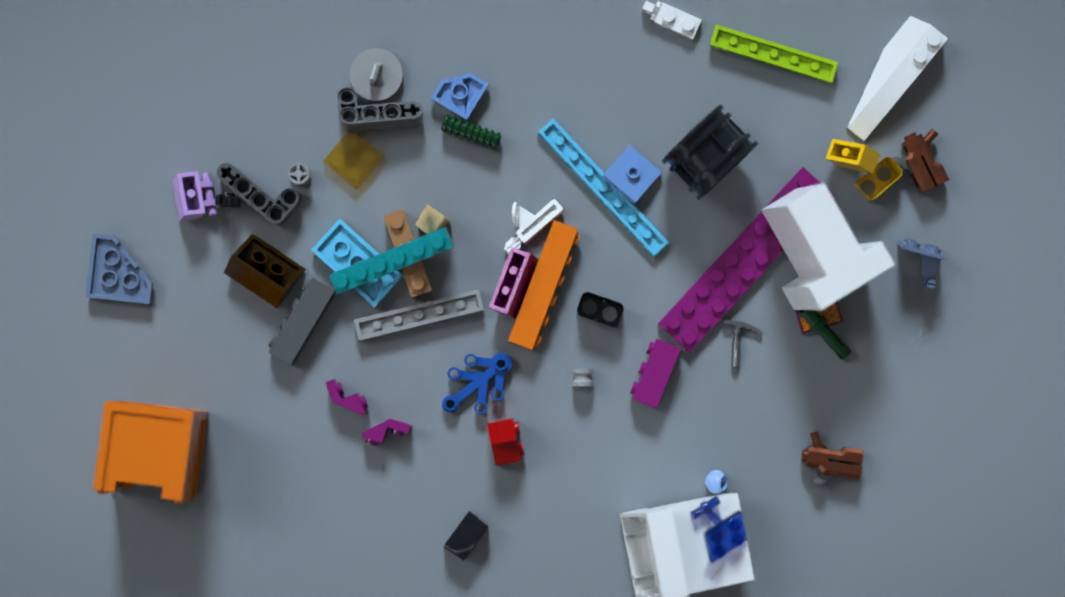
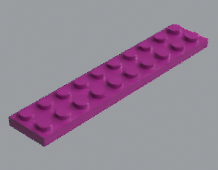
(728, 276)

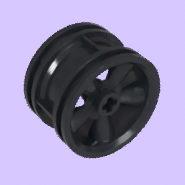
(709, 152)

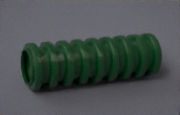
(471, 132)

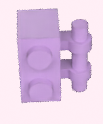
(189, 195)

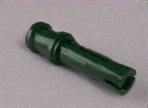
(819, 325)

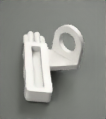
(531, 224)

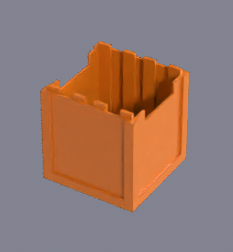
(150, 448)

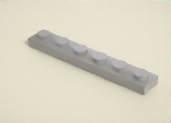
(418, 315)

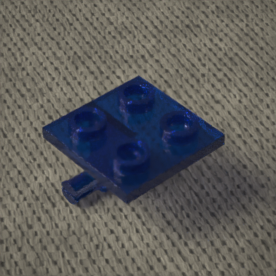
(724, 534)

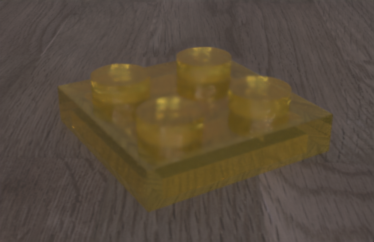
(353, 159)

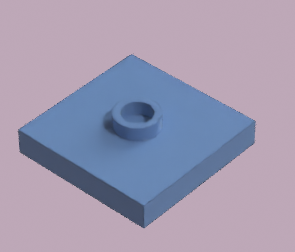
(631, 174)

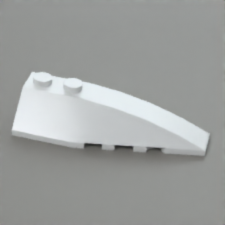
(895, 71)

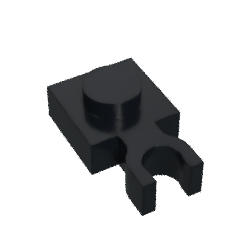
(227, 200)

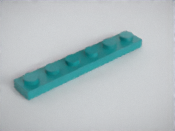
(391, 260)

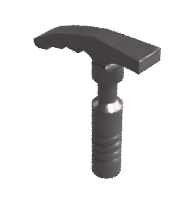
(735, 360)

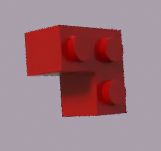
(504, 441)

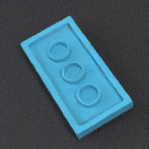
(343, 248)

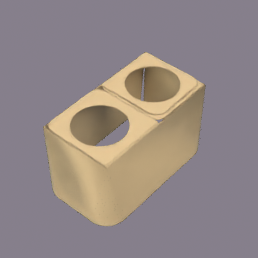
(431, 220)

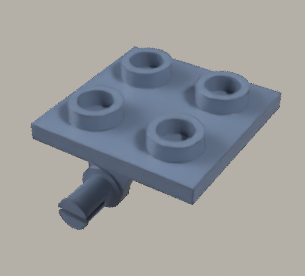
(930, 259)

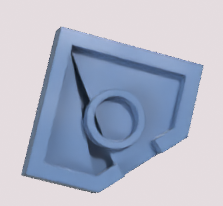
(460, 94)

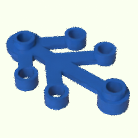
(479, 380)

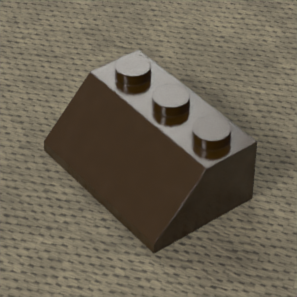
(263, 270)

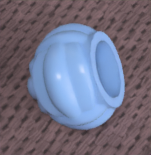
(716, 482)

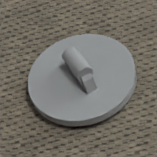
(376, 74)

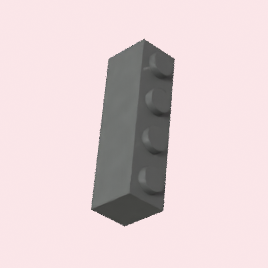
(302, 321)

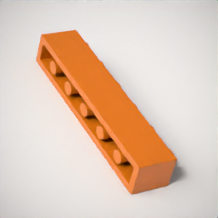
(543, 285)

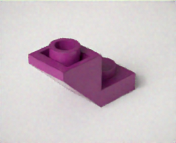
(353, 402)
(379, 432)

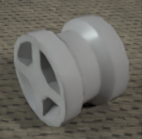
(296, 172)
(582, 377)

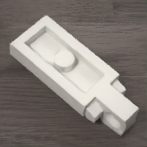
(672, 19)

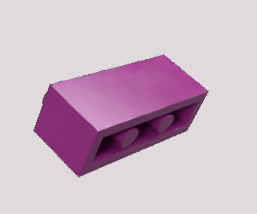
(513, 283)
(655, 373)

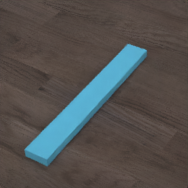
(591, 176)

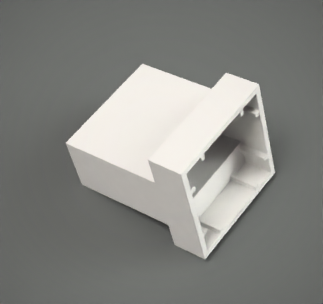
(821, 248)
(670, 549)

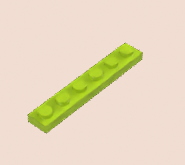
(773, 54)

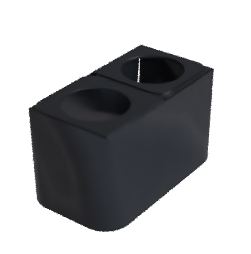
(600, 307)
(466, 536)

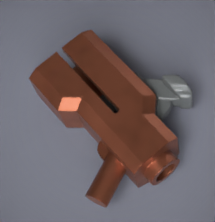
(920, 162)
(828, 463)

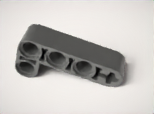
(379, 111)
(254, 192)

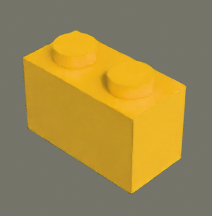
(852, 156)

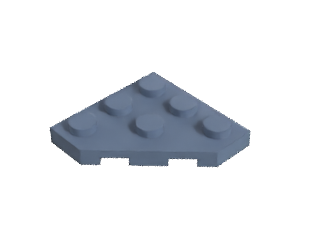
(115, 273)

